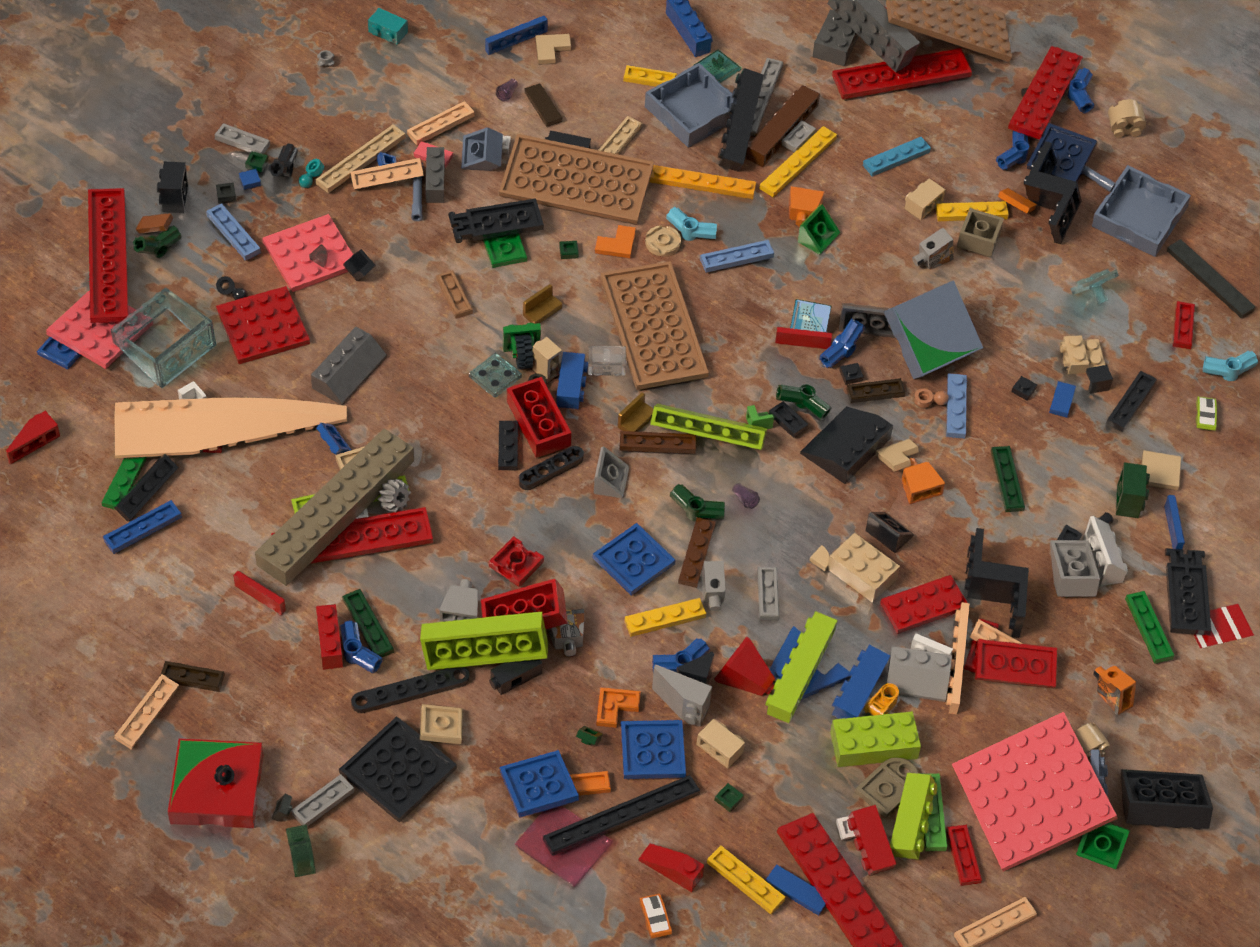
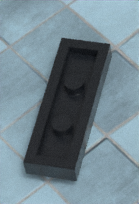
(508, 445)

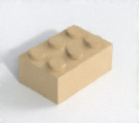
(863, 567)

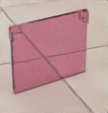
(569, 864)

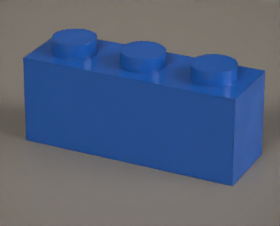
(571, 380)

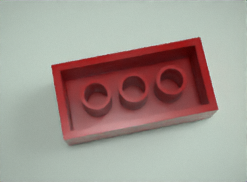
(539, 417)
(539, 597)

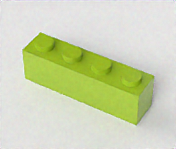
(913, 816)

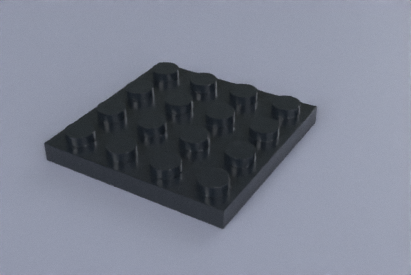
(397, 769)

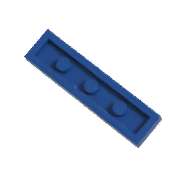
(516, 35)
(142, 527)

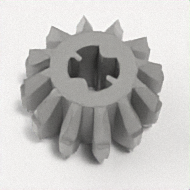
(394, 495)

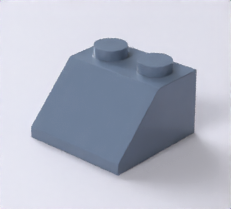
(482, 150)

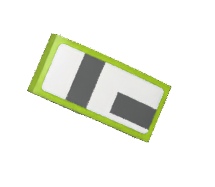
(1206, 413)

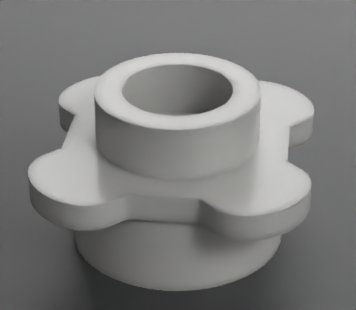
(325, 58)

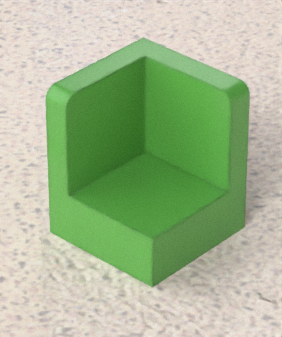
(759, 419)

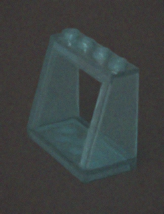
(181, 353)

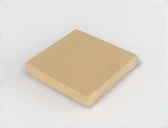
(1163, 469)
(441, 724)

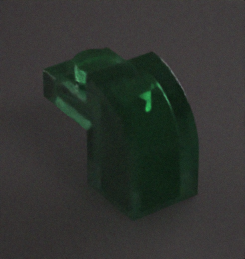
(301, 851)

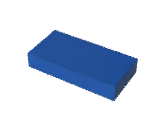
(1062, 399)

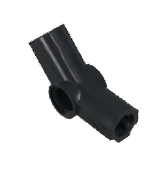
(285, 163)

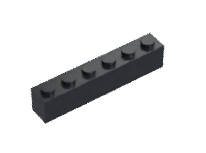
(741, 119)

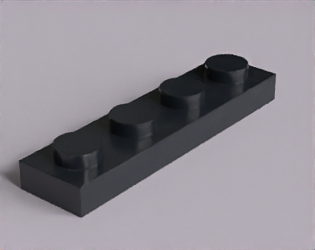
(1131, 401)
(146, 487)

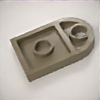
(885, 785)

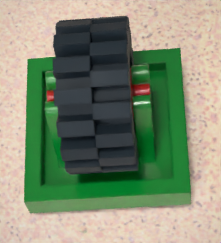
(520, 341)

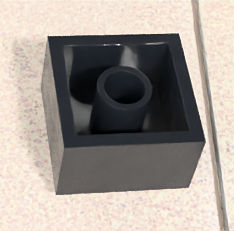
(173, 187)

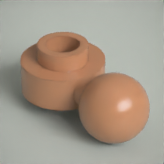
(924, 398)

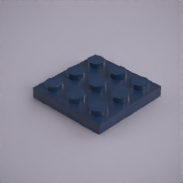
(1070, 149)

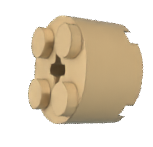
(1127, 118)
(1091, 739)

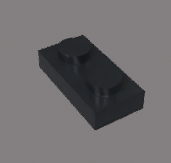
(788, 419)

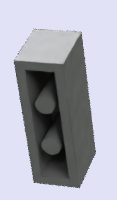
(435, 174)

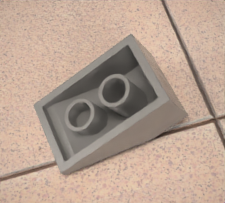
(1074, 568)
(682, 694)

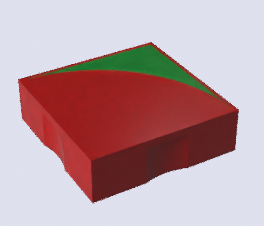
(203, 801)

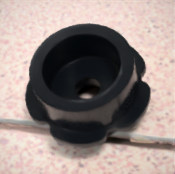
(228, 776)

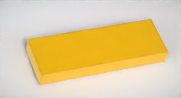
(646, 76)

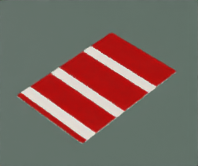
(1226, 626)

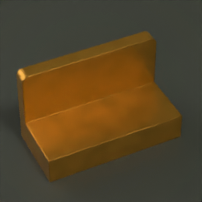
(541, 305)
(635, 415)

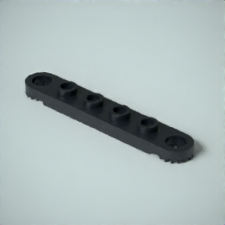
(409, 689)

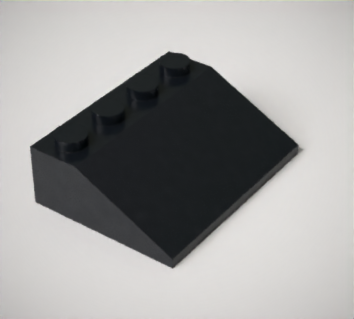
(848, 442)
(1165, 799)

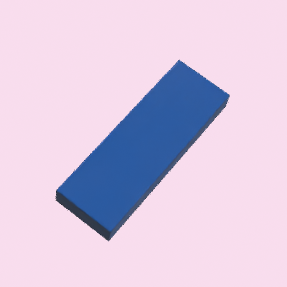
(1174, 522)
(796, 889)

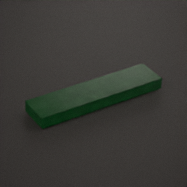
(1007, 479)
(367, 623)

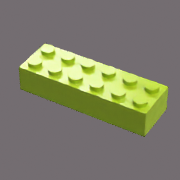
(484, 641)

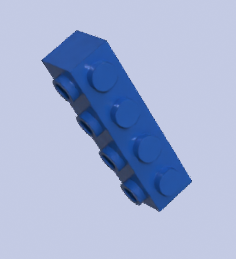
(689, 26)
(861, 683)

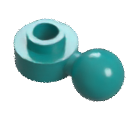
(313, 169)

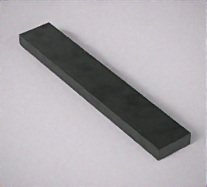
(1211, 278)

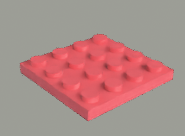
(292, 248)
(88, 338)

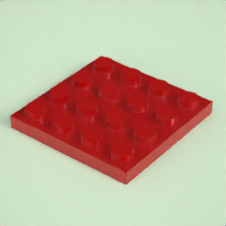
(262, 325)

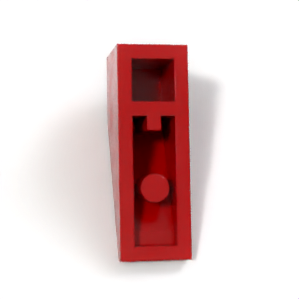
(35, 434)
(673, 865)

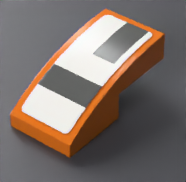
(655, 916)

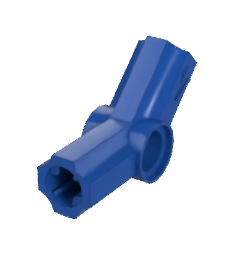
(1078, 93)
(1016, 154)
(843, 344)
(694, 650)
(362, 655)

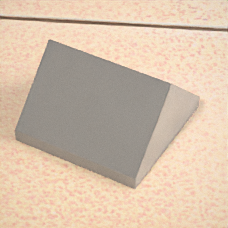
(610, 475)

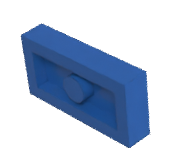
(333, 438)

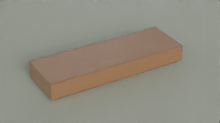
(454, 294)

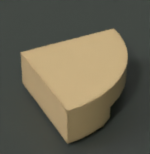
(820, 558)

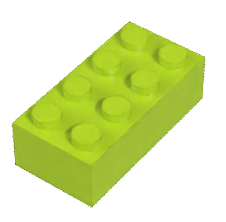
(875, 739)

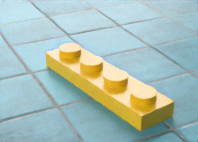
(959, 211)
(665, 617)
(746, 879)

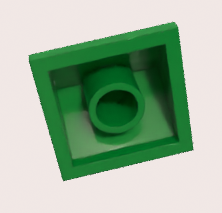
(818, 230)
(1104, 845)

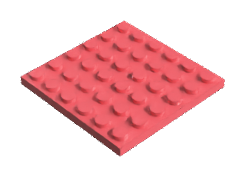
(1034, 791)

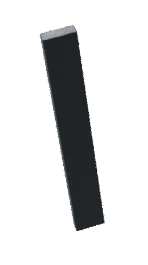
(621, 815)

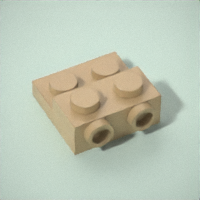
(1080, 354)

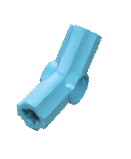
(690, 227)
(1232, 367)

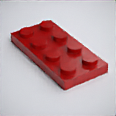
(923, 604)
(1016, 663)

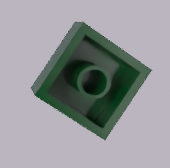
(1132, 490)

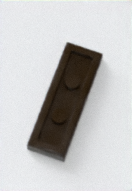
(543, 105)
(875, 390)
(193, 676)

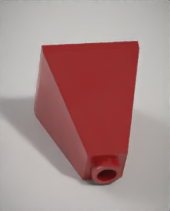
(747, 670)

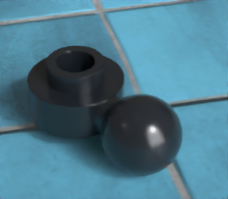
(238, 293)

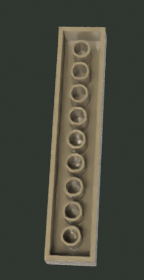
(334, 507)

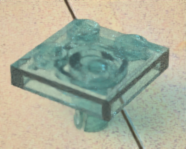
(1095, 284)

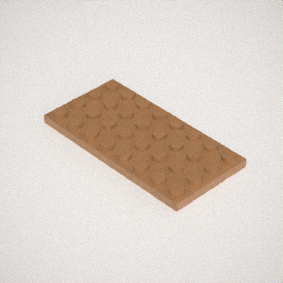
(956, 23)
(576, 178)
(654, 325)

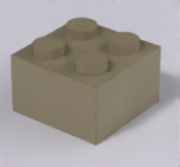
(980, 232)

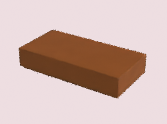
(154, 223)

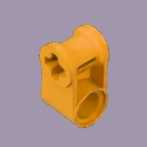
(881, 704)

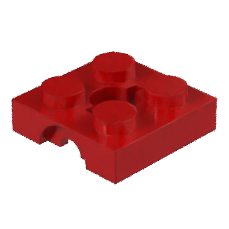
(519, 571)

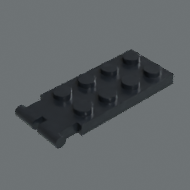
(496, 220)
(1187, 592)

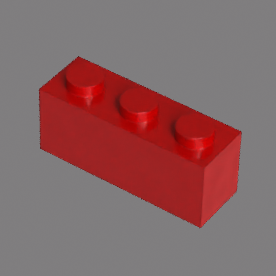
(329, 636)
(871, 840)

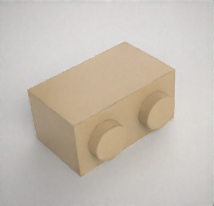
(924, 198)
(547, 358)
(720, 743)

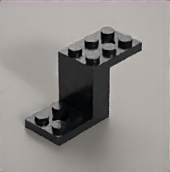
(1052, 192)
(996, 582)

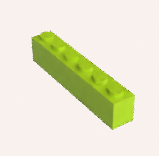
(708, 426)
(801, 667)

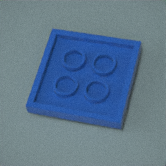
(634, 559)
(653, 749)
(539, 783)

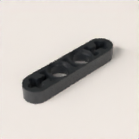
(549, 465)

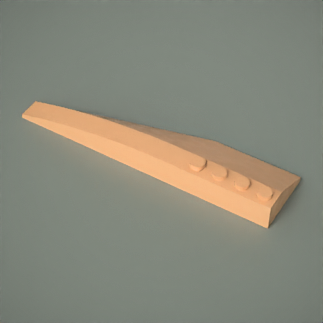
(205, 423)

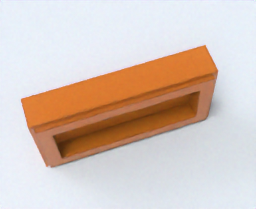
(1017, 200)
(591, 783)

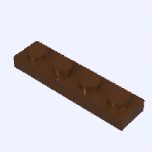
(657, 442)
(696, 552)

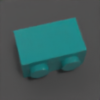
(387, 26)

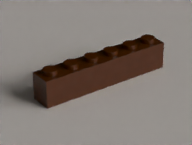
(770, 138)

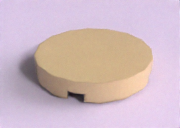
(663, 241)

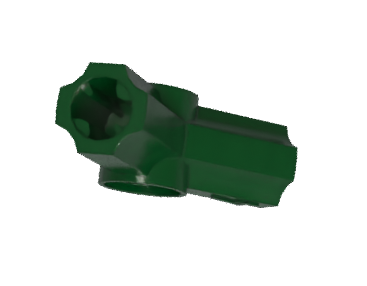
(157, 244)
(804, 398)
(688, 502)

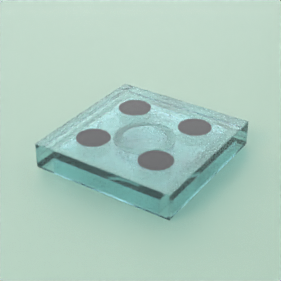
(495, 375)

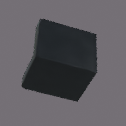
(359, 265)
(1099, 378)

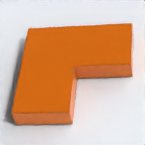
(619, 246)
(613, 700)

